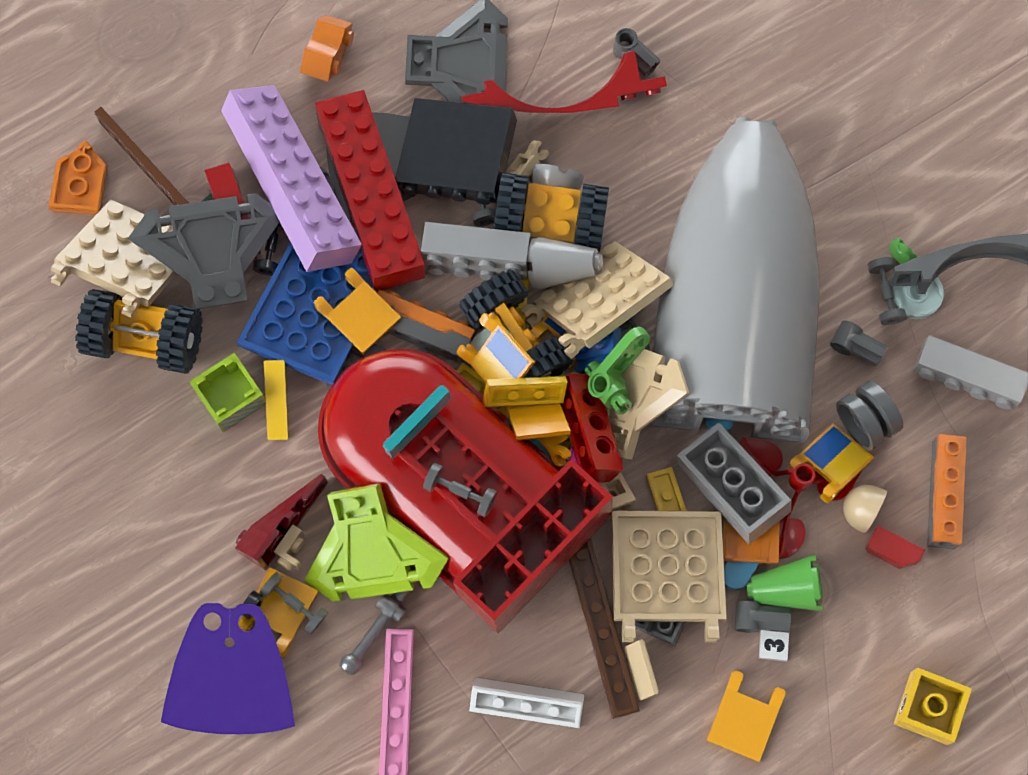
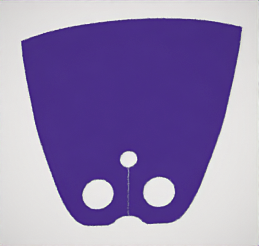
(224, 686)

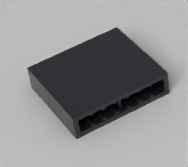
(455, 150)

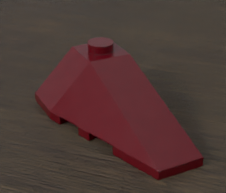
(265, 534)

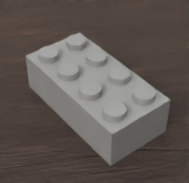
(474, 251)
(734, 483)

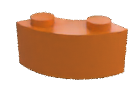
(326, 48)

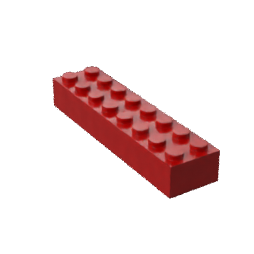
(370, 191)

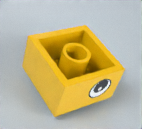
(932, 706)

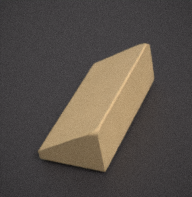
(640, 670)

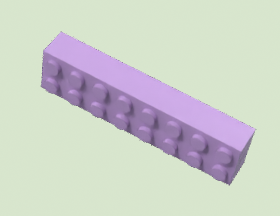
(291, 178)

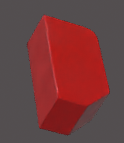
(893, 548)

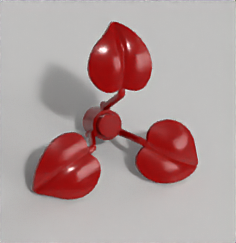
(770, 459)

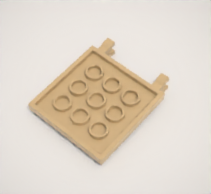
(112, 261)
(602, 302)
(668, 569)

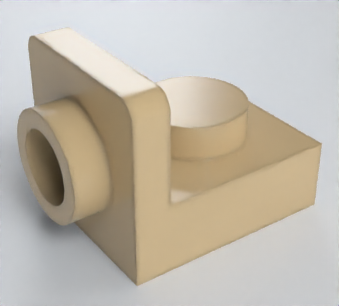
(290, 544)

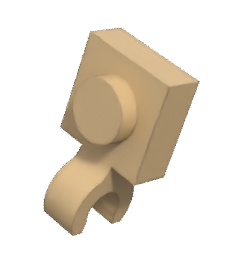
(525, 162)

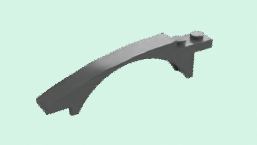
(926, 268)

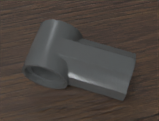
(646, 59)
(851, 340)
(753, 617)

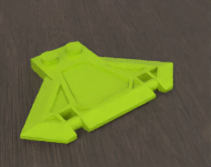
(371, 550)

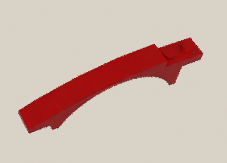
(623, 83)

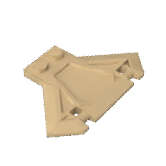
(648, 396)

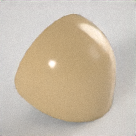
(863, 505)

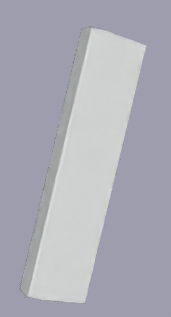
(526, 702)

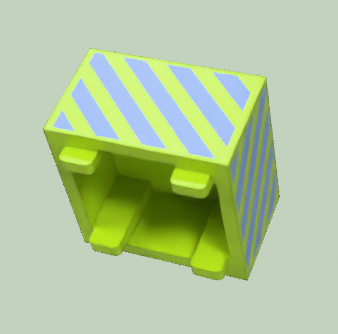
(228, 392)

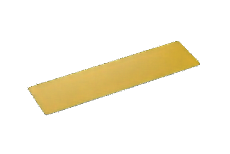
(276, 400)

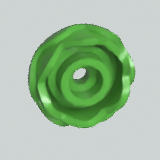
(901, 251)

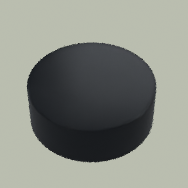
(253, 598)

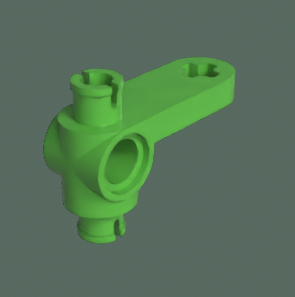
(606, 377)

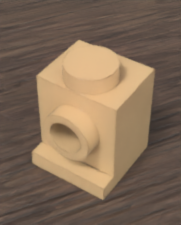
(622, 495)

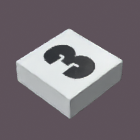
(773, 645)

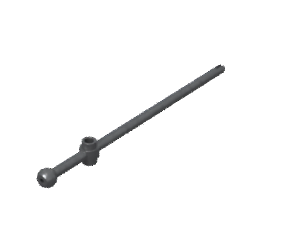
(390, 608)

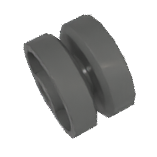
(869, 415)

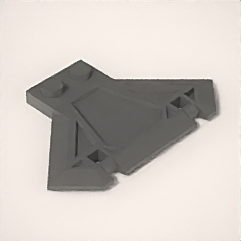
(461, 54)
(209, 244)

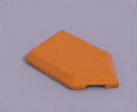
(78, 182)

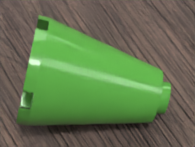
(789, 585)

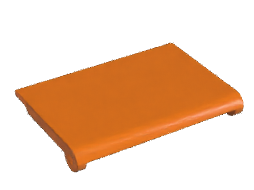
(762, 550)

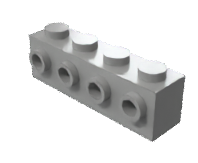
(971, 373)

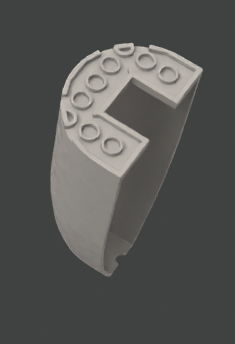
(743, 290)

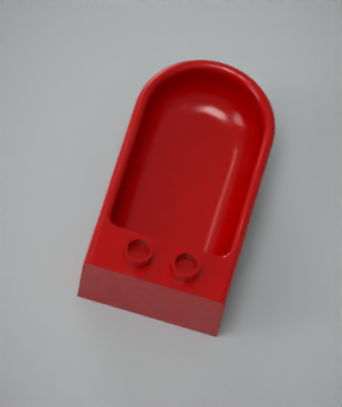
(539, 508)

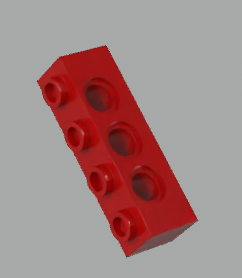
(590, 431)

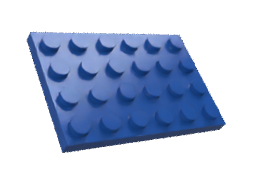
(290, 326)

